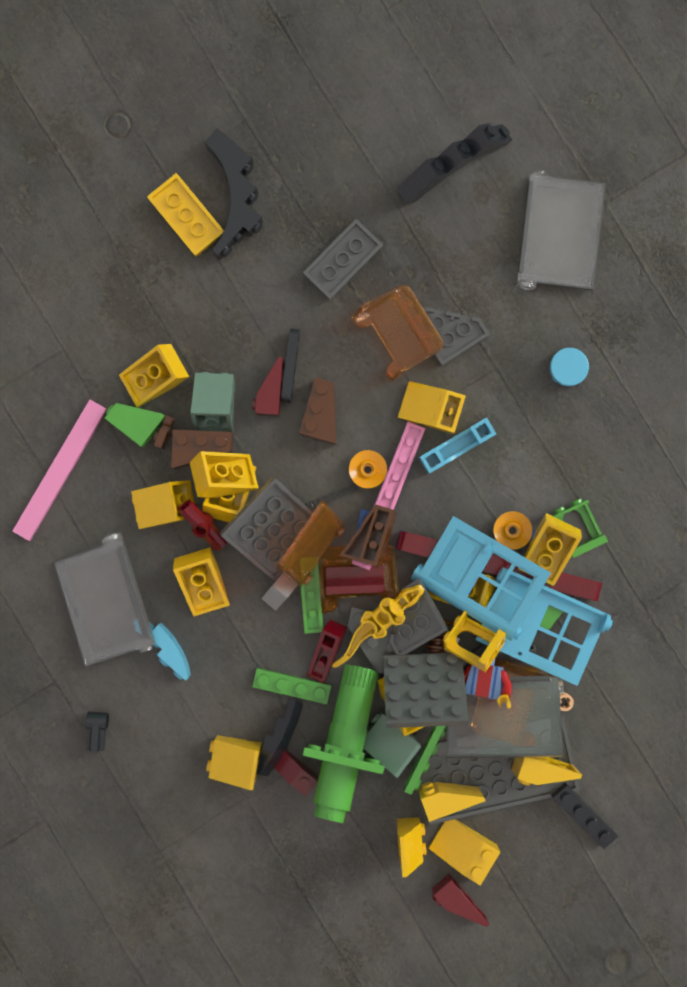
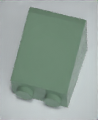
(213, 402)
(390, 745)

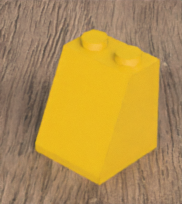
(160, 503)
(234, 761)

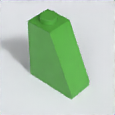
(135, 422)

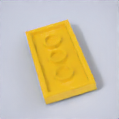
(186, 214)

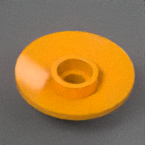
(375, 462)
(523, 530)

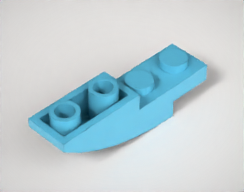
(171, 652)

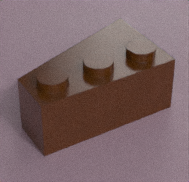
(320, 413)
(189, 443)
(371, 538)

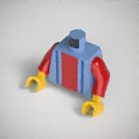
(492, 684)

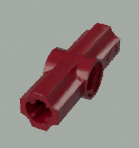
(202, 524)

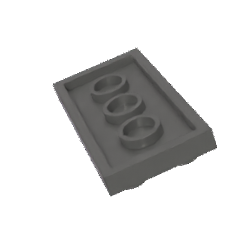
(343, 259)

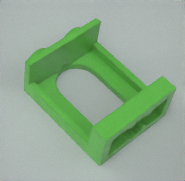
(596, 537)

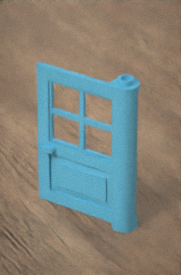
(459, 563)
(506, 605)

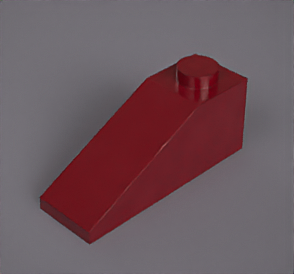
(269, 394)
(326, 650)
(296, 773)
(456, 900)

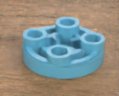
(569, 367)

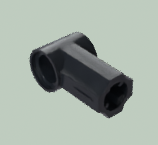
(97, 725)

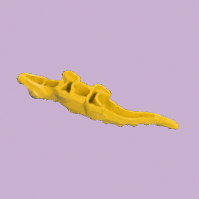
(377, 622)

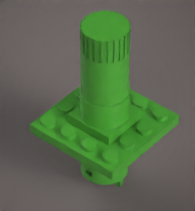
(344, 745)

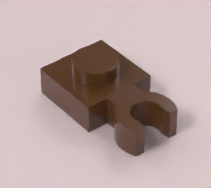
(161, 436)

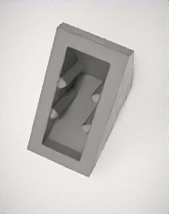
(279, 592)

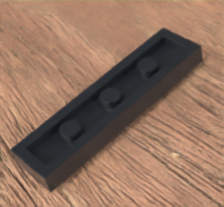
(584, 815)

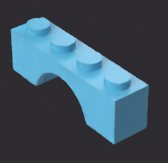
(457, 446)

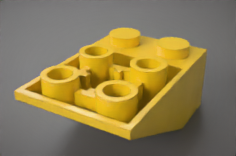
(431, 407)

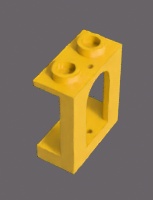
(462, 624)

